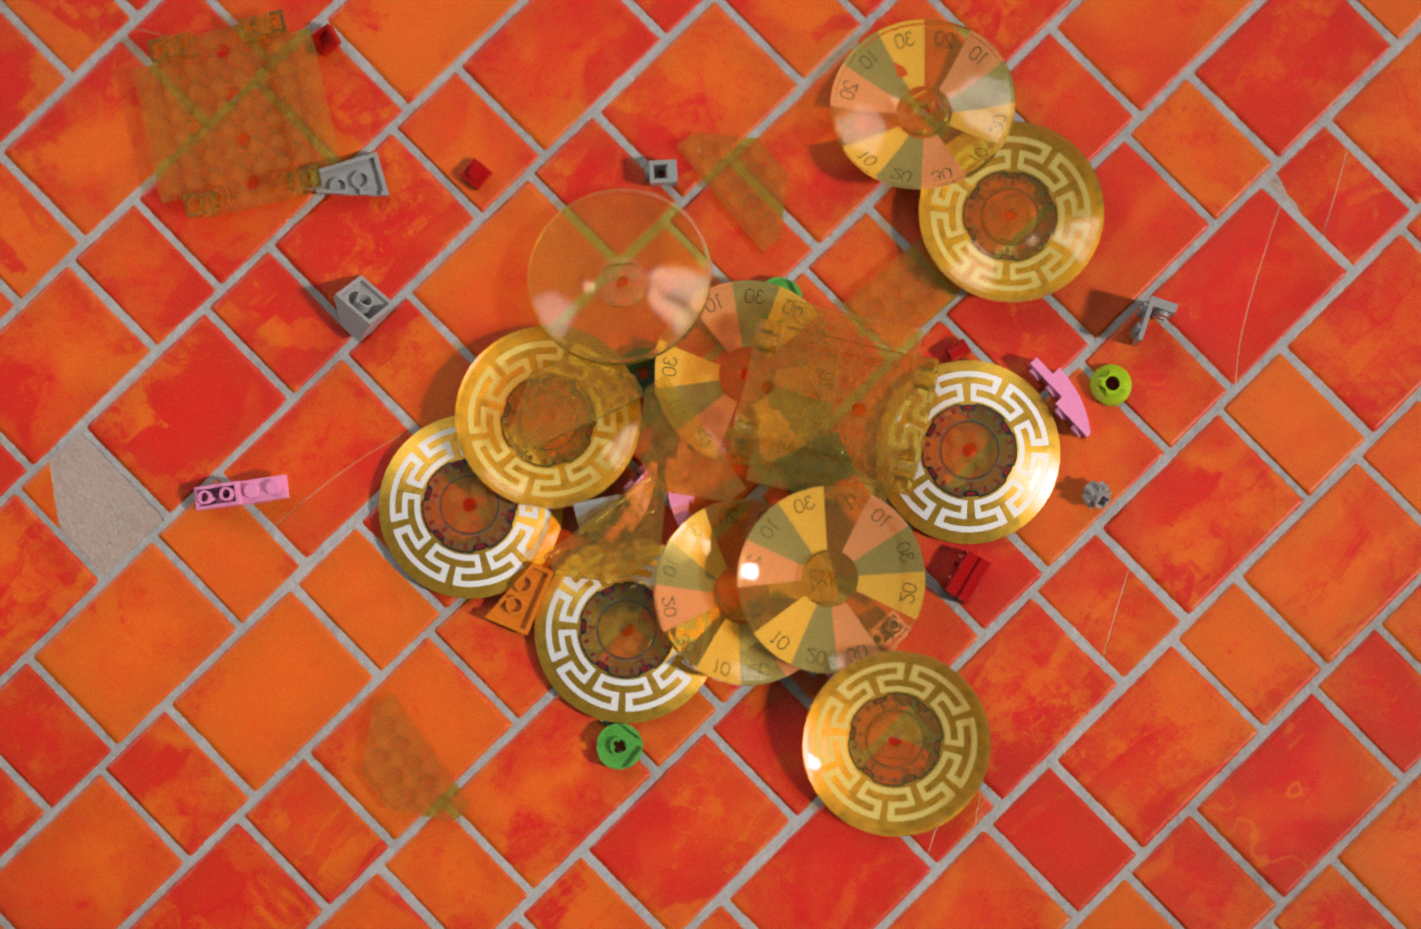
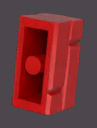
(967, 576)

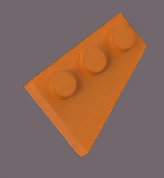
(522, 601)

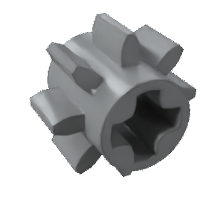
(1096, 494)

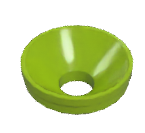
(1102, 393)

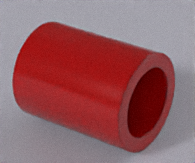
(957, 350)

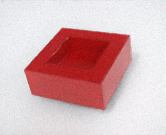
(326, 39)
(476, 174)

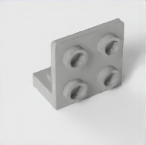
(1158, 308)

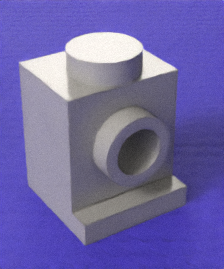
(667, 166)

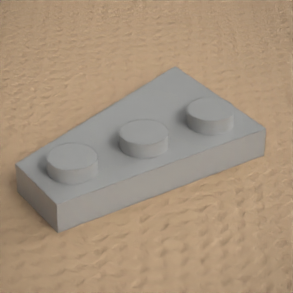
(354, 178)

